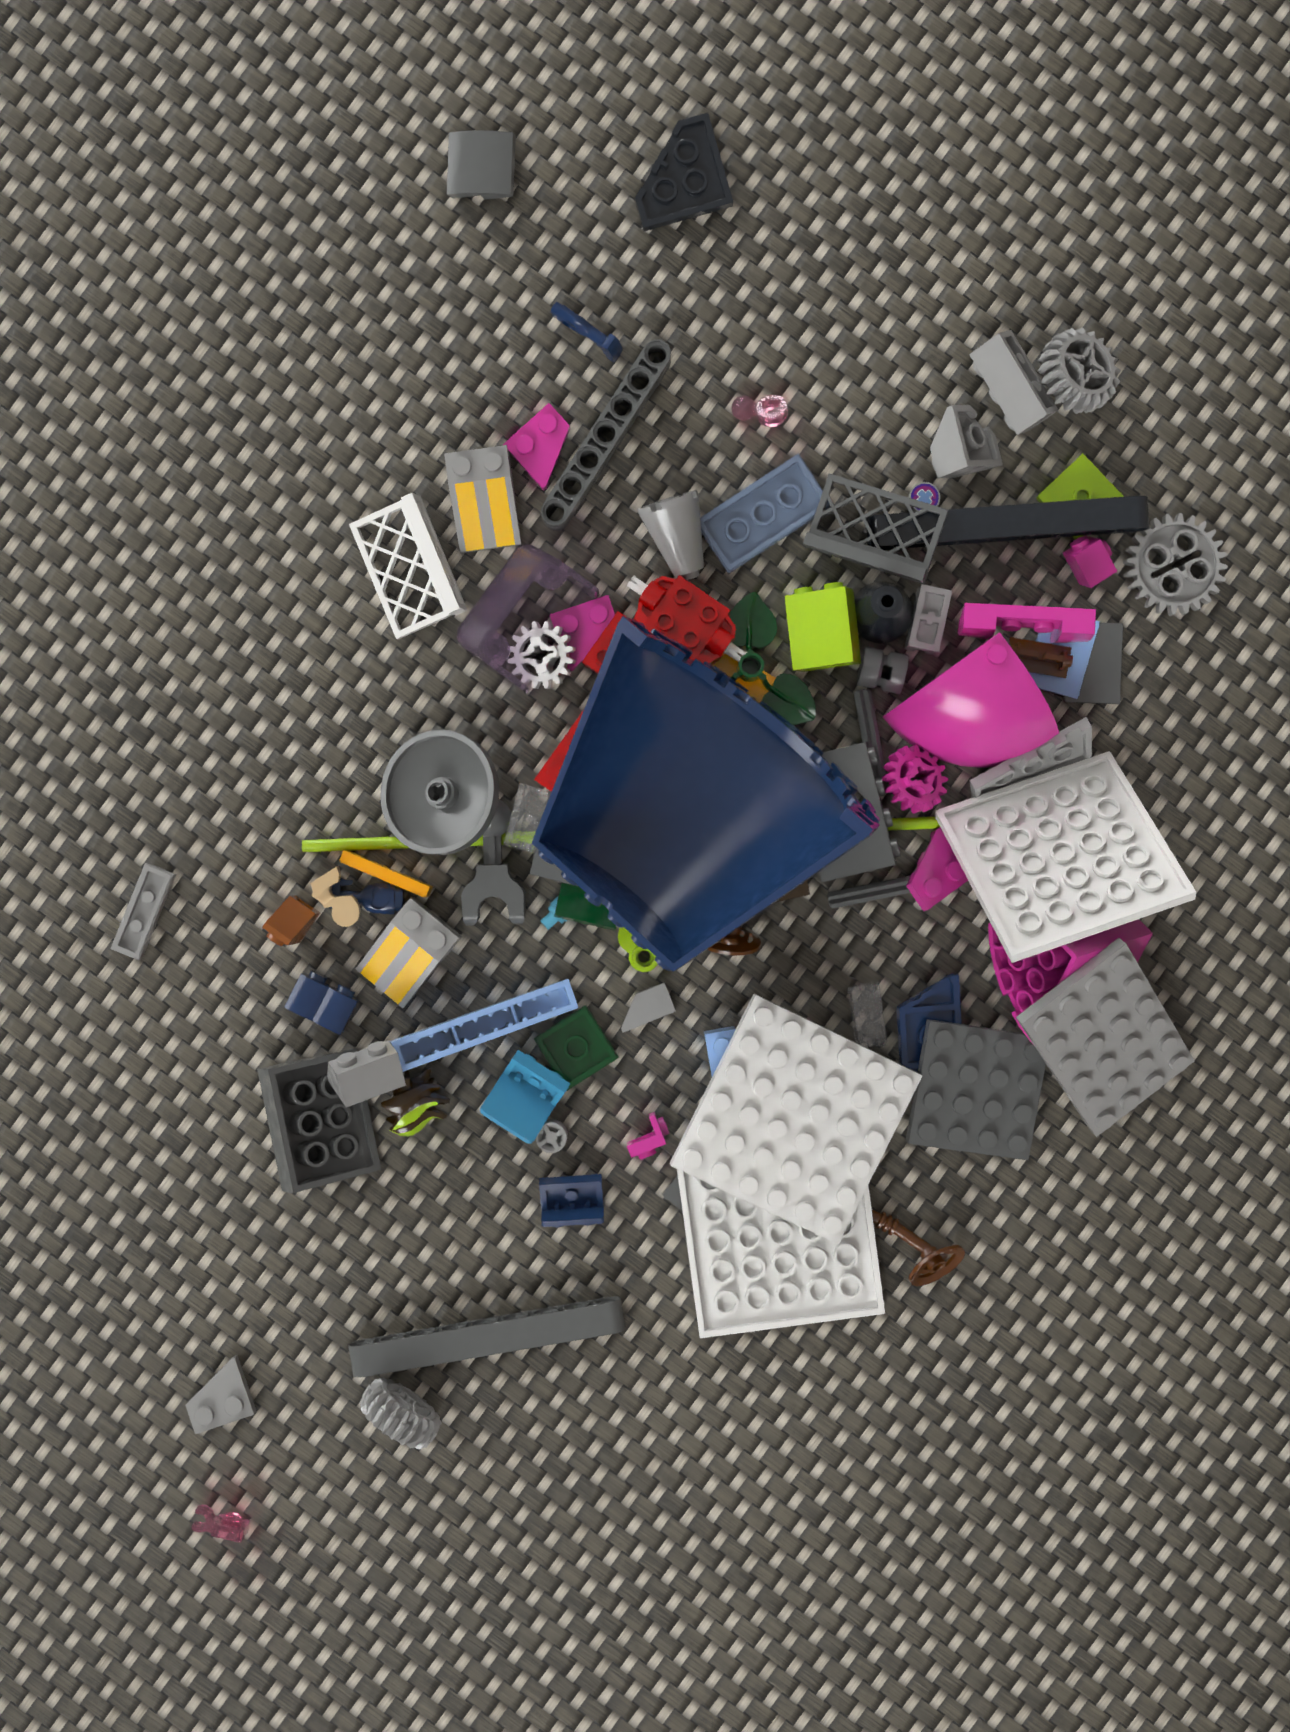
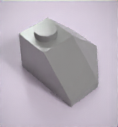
(963, 444)

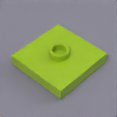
(1079, 482)

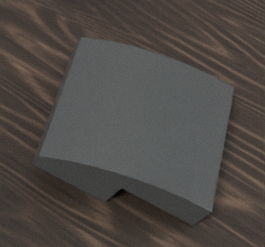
(481, 164)

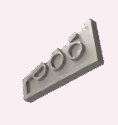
(1065, 748)

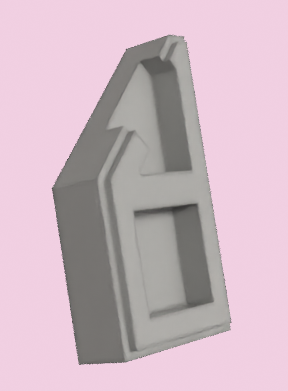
(648, 1006)

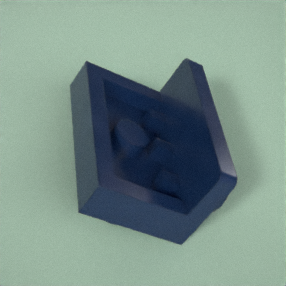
(571, 1200)

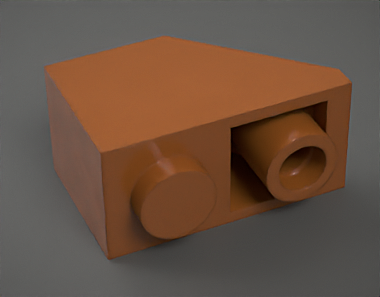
(290, 921)

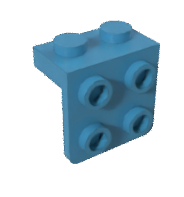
(524, 1097)

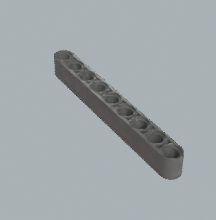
(487, 1336)

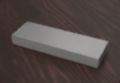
(143, 911)

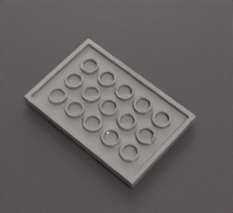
(1106, 1037)

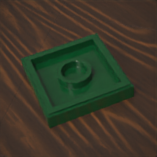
(575, 907)
(576, 1047)

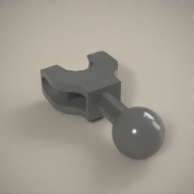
(493, 876)

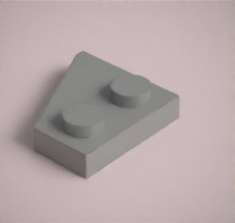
(222, 1399)

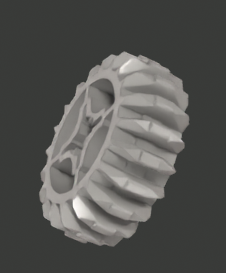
(1087, 366)
(400, 1413)

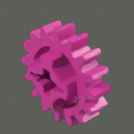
(916, 794)

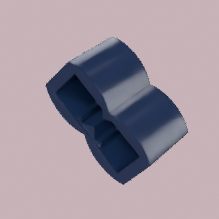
(322, 1002)

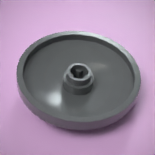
(439, 792)

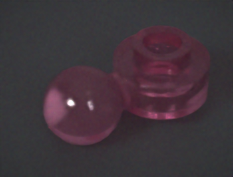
(769, 410)

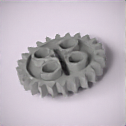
(1187, 589)

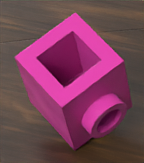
(1090, 560)

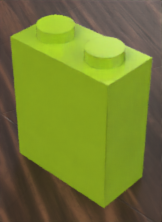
(822, 627)

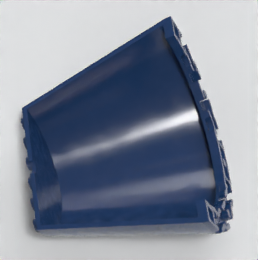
(690, 800)

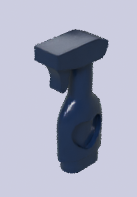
(610, 344)
(375, 897)

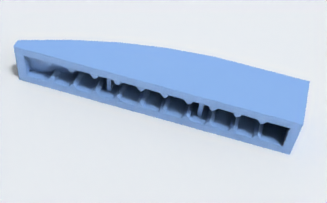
(484, 1024)

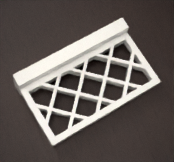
(428, 549)

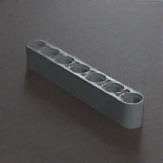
(607, 421)

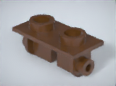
(1042, 657)

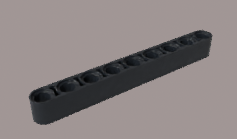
(1021, 522)

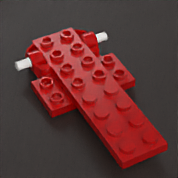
(679, 613)

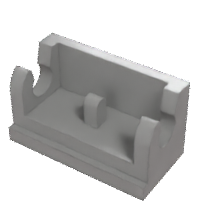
(928, 619)

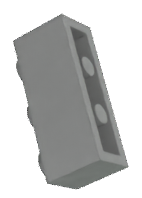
(1013, 382)

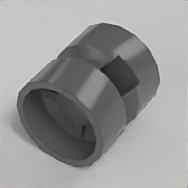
(871, 669)

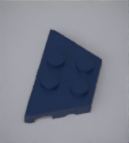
(936, 1002)

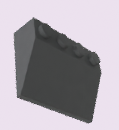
(312, 1129)

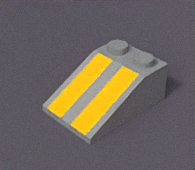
(483, 498)
(408, 952)

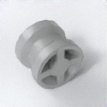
(553, 1140)

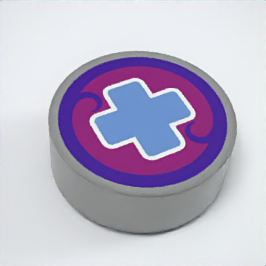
(926, 493)

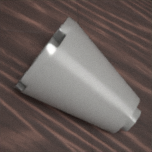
(677, 532)

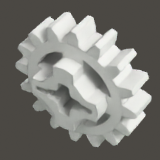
(538, 643)

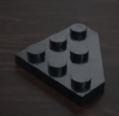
(685, 177)

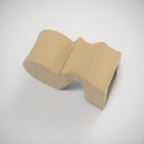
(345, 908)

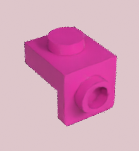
(646, 1144)

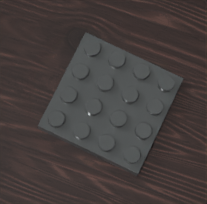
(976, 1090)

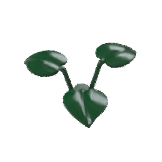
(757, 629)

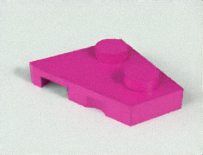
(539, 444)
(584, 625)
(936, 872)

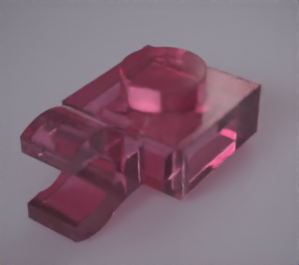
(225, 1526)

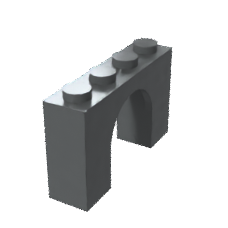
(878, 849)

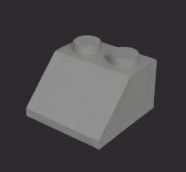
(366, 1073)

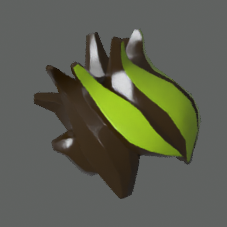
(414, 1104)

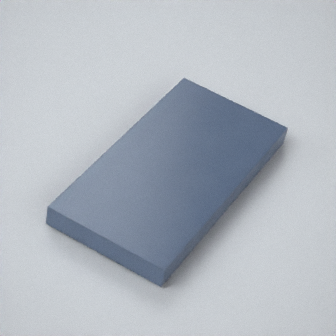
(762, 514)

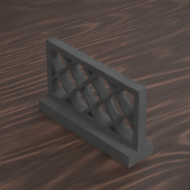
(867, 555)

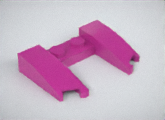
(1064, 623)

